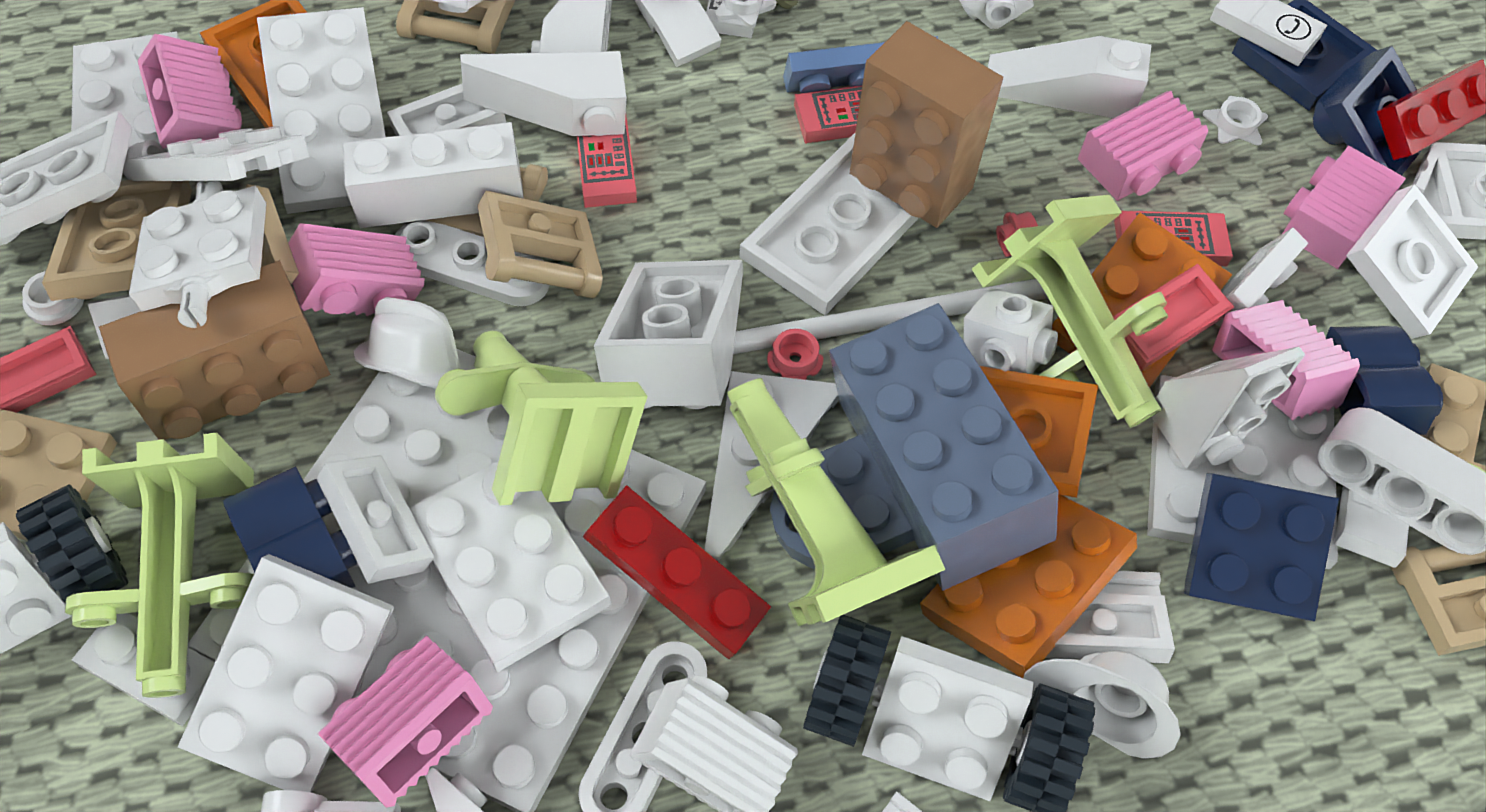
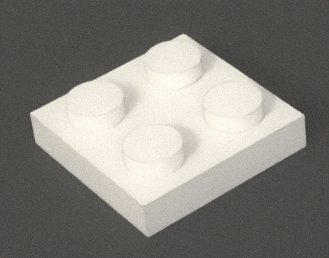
(1412, 261)

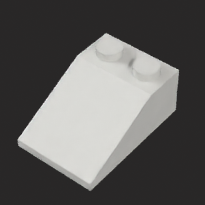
(674, 331)

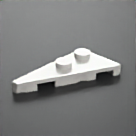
(732, 505)

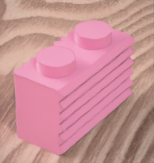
(187, 90)
(1143, 146)
(1342, 204)
(351, 269)
(1319, 378)
(406, 720)

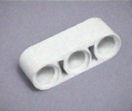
(1409, 478)

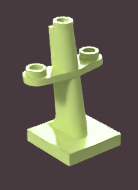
(1054, 260)
(560, 426)
(167, 492)
(845, 558)

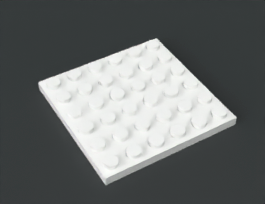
(547, 692)

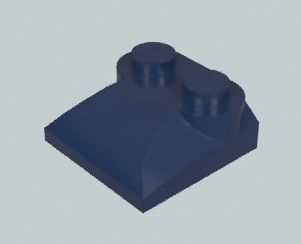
(1351, 105)

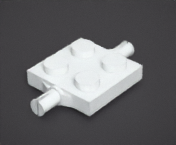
(199, 250)

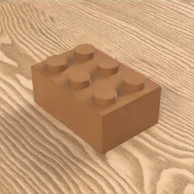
(923, 123)
(243, 355)

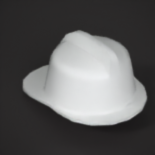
(411, 343)
(1127, 696)

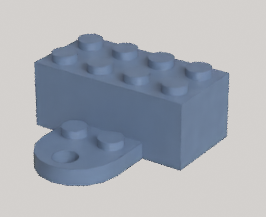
(931, 453)

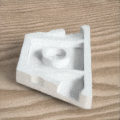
(220, 158)
(1455, 186)

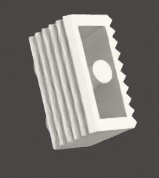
(713, 748)

